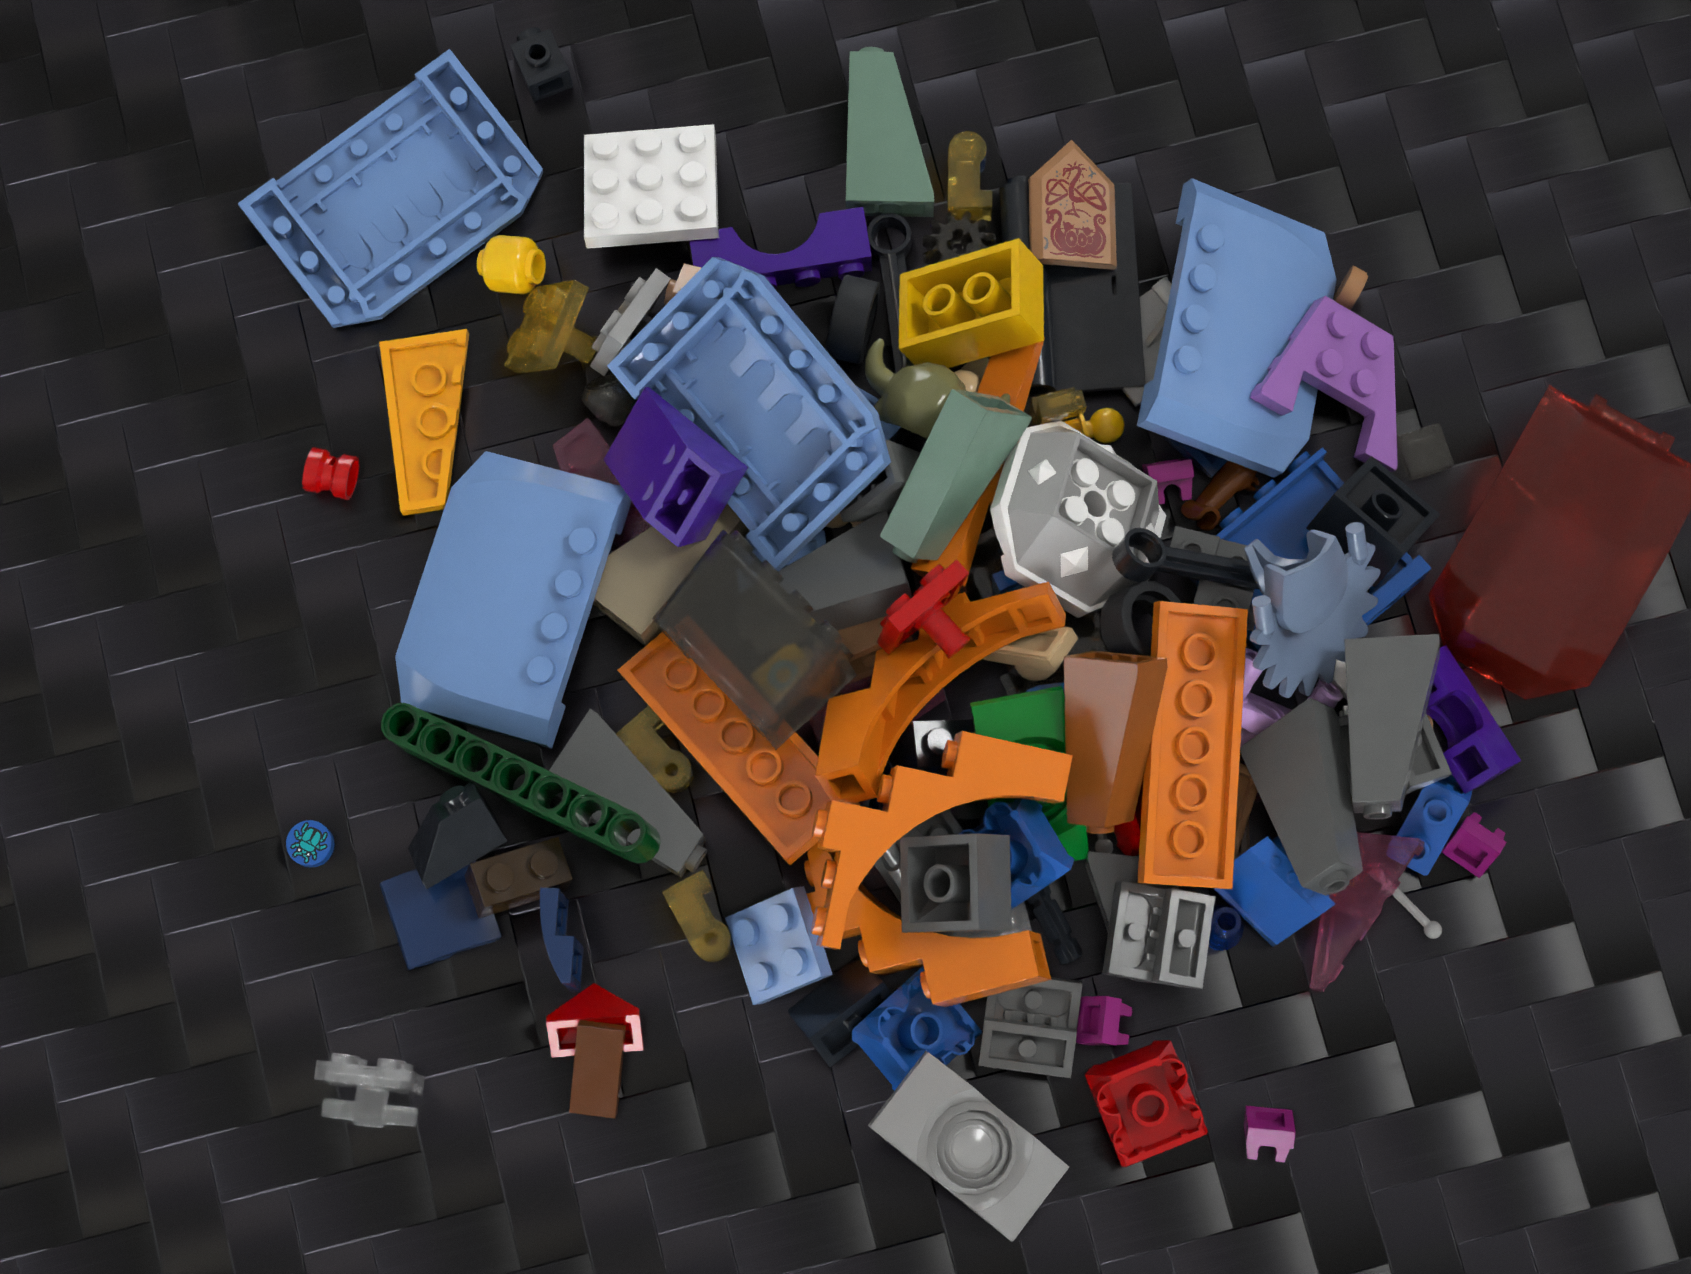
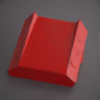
(1146, 1102)

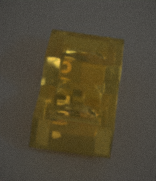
(1057, 406)

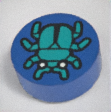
(310, 843)

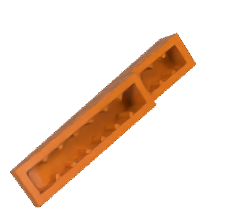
(1005, 373)

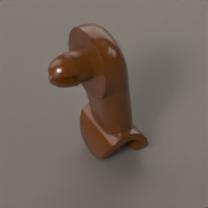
(1227, 481)

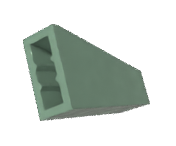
(883, 147)
(952, 472)

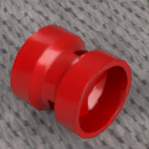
(330, 473)

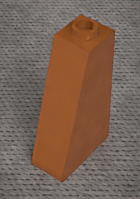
(1109, 733)

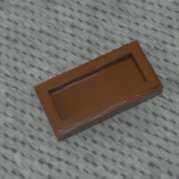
(597, 1069)

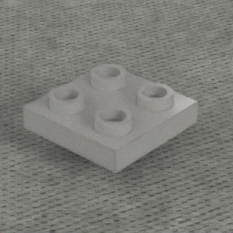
(629, 319)

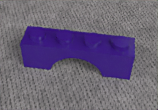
(834, 249)

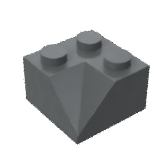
(955, 883)

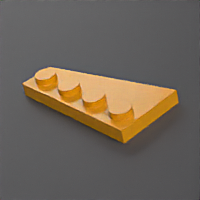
(423, 407)

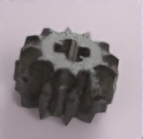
(955, 232)

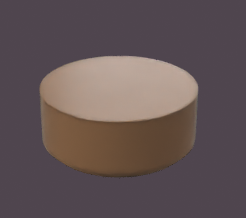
(1351, 287)

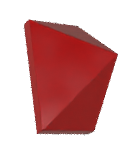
(592, 1005)

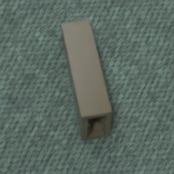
(647, 572)

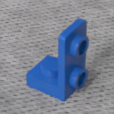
(1433, 820)

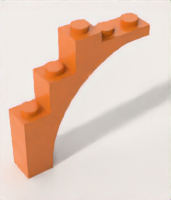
(867, 723)
(977, 771)
(953, 966)

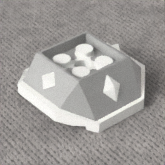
(1066, 510)

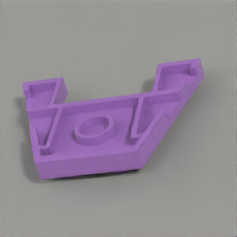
(1347, 362)

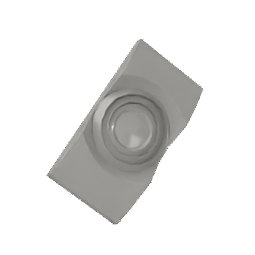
(968, 1145)

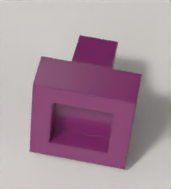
(1172, 472)
(1474, 845)
(1100, 1021)
(1269, 1128)

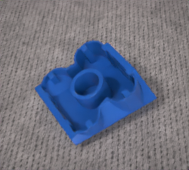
(1035, 849)
(1270, 894)
(910, 1025)

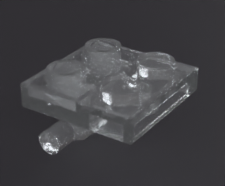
(372, 1090)

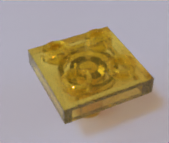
(549, 329)

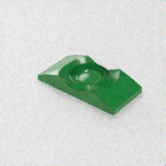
(1039, 722)

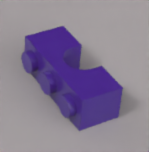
(1475, 741)

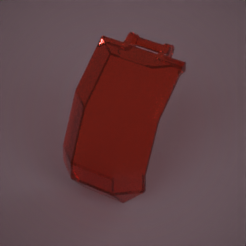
(1562, 547)

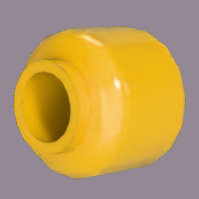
(511, 264)

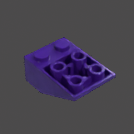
(673, 470)

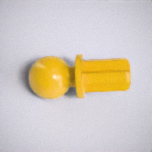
(1104, 425)

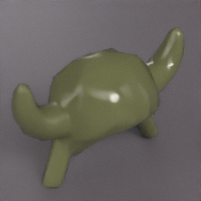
(913, 394)

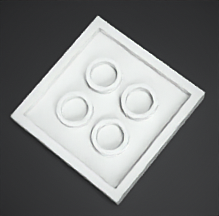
(650, 186)

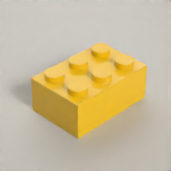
(972, 306)

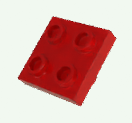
(927, 612)

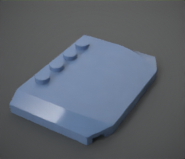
(397, 196)
(1230, 309)
(767, 394)
(508, 596)

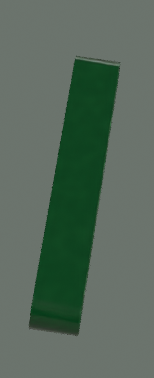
(536, 791)

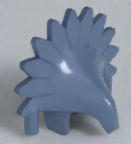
(1310, 607)

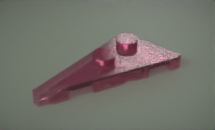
(1360, 902)

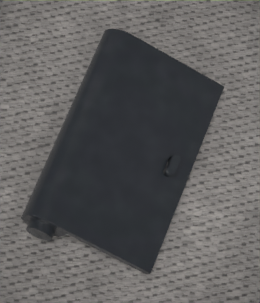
(1088, 326)

